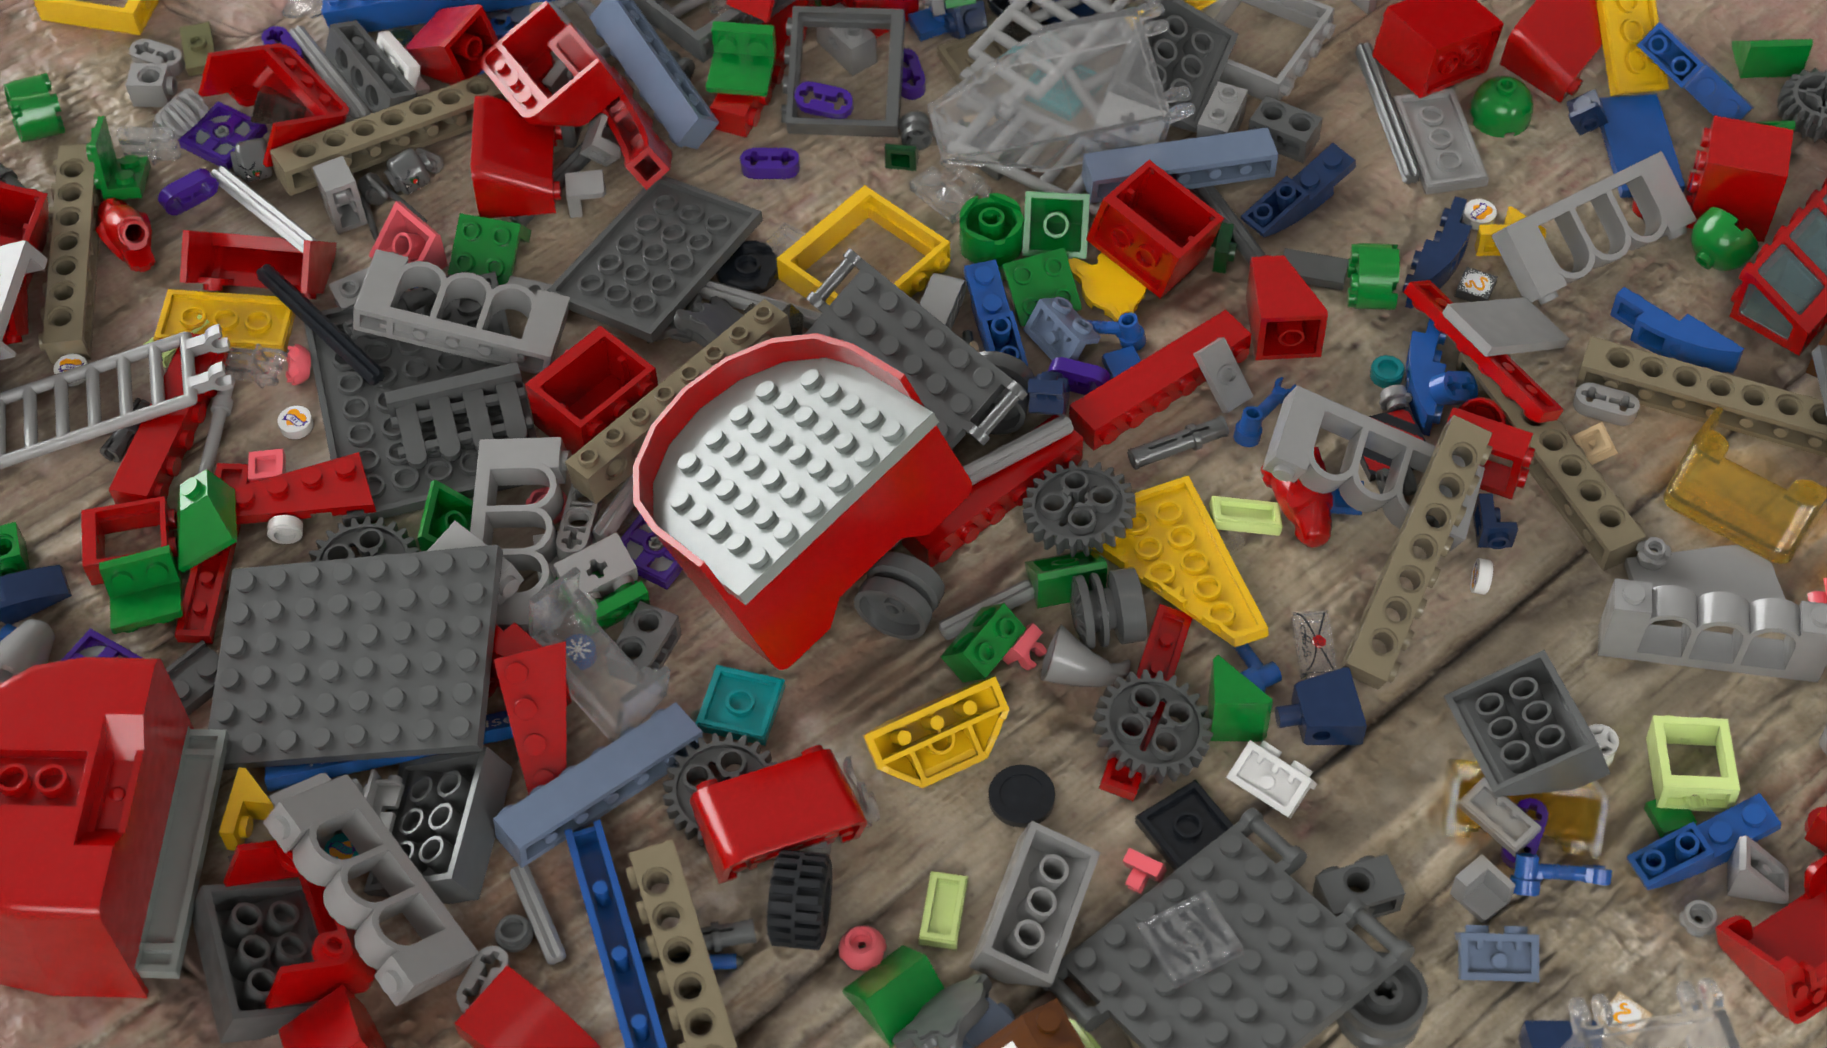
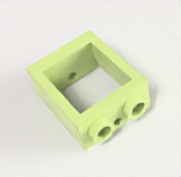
(1677, 791)

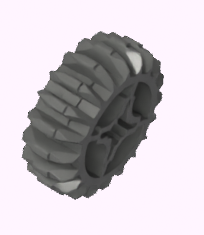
(1805, 101)

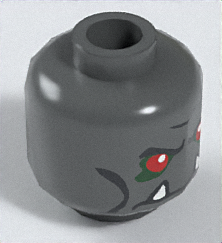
(249, 158)
(408, 171)

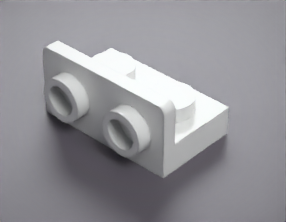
(403, 61)
(1270, 778)

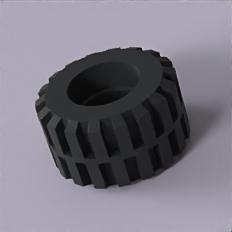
(799, 899)

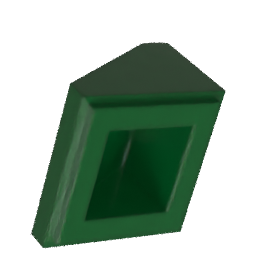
(901, 157)

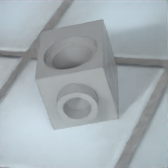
(150, 84)

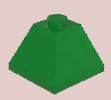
(204, 519)

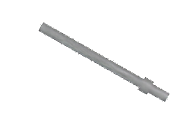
(221, 408)

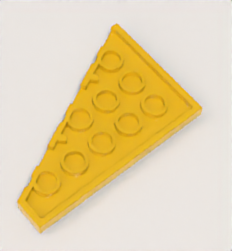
(1187, 562)

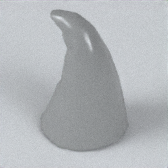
(1076, 665)

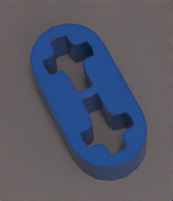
(1453, 387)

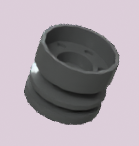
(1109, 608)

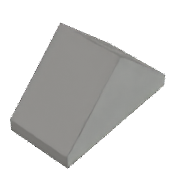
(1756, 874)

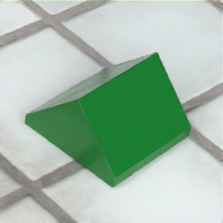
(1771, 57)
(1056, 222)
(440, 511)
(1053, 575)
(1236, 705)
(894, 991)

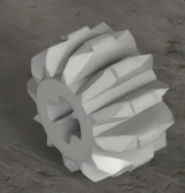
(182, 112)

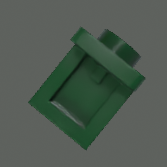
(1225, 248)

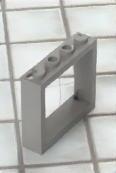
(1303, 12)

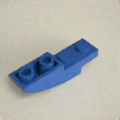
(1694, 73)
(991, 310)
(1682, 340)
(1421, 365)
(1702, 846)

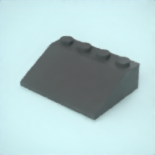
(1190, 55)
(1527, 730)
(449, 820)
(242, 944)

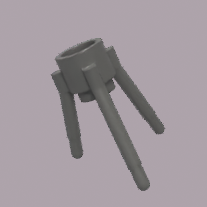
(376, 192)

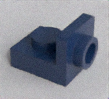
(965, 19)
(1586, 112)
(1488, 526)

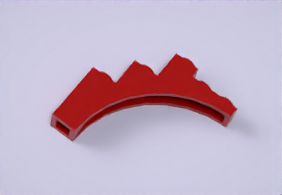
(642, 148)

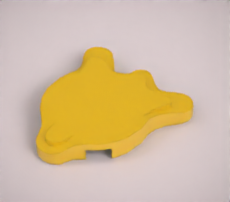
(1107, 286)

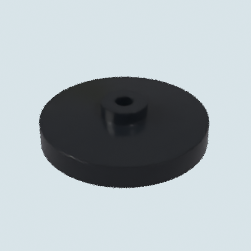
(1021, 795)

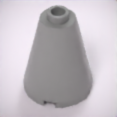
(25, 647)

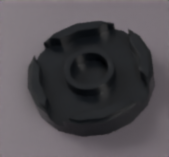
(750, 268)

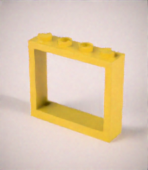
(127, 20)
(846, 218)

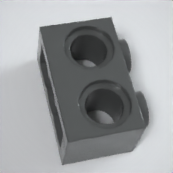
(1291, 128)
(653, 646)

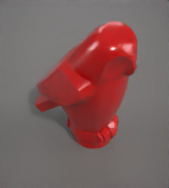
(124, 224)
(1303, 507)

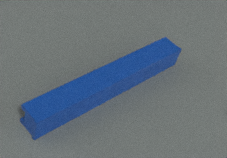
(614, 938)

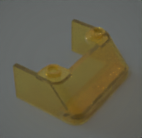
(1740, 502)
(1574, 816)

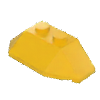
(940, 734)

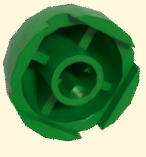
(1501, 106)
(1720, 242)

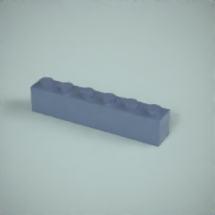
(654, 72)
(1189, 161)
(595, 785)

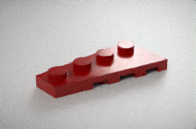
(319, 488)
(536, 708)

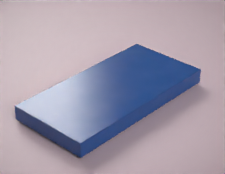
(1635, 133)

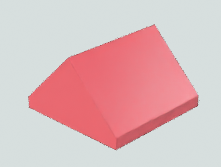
(410, 237)

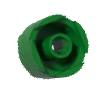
(33, 108)
(991, 229)
(1373, 276)

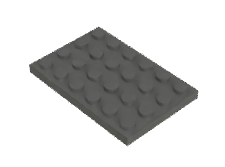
(655, 257)

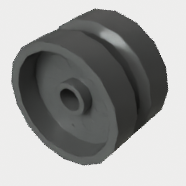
(1020, 373)
(899, 596)
(1389, 1013)

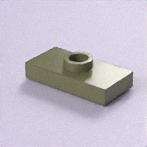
(197, 43)

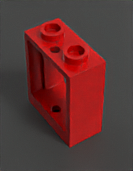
(1509, 444)
(119, 518)

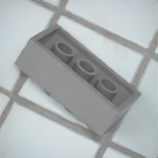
(1035, 908)

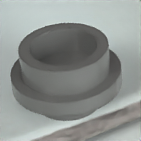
(514, 933)

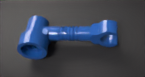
(1126, 329)
(1249, 428)
(1258, 673)
(1530, 872)

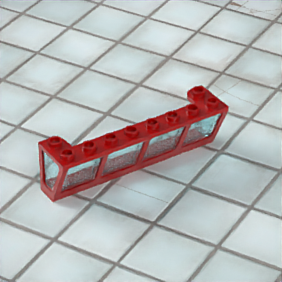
(1787, 284)

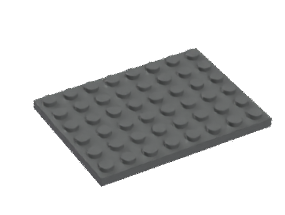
(360, 421)
(357, 658)

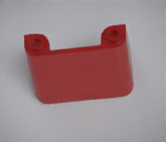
(1554, 45)
(512, 161)
(775, 810)
(1787, 950)

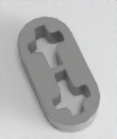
(155, 52)
(1606, 404)
(477, 974)

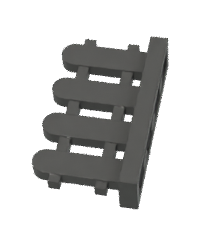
(452, 396)

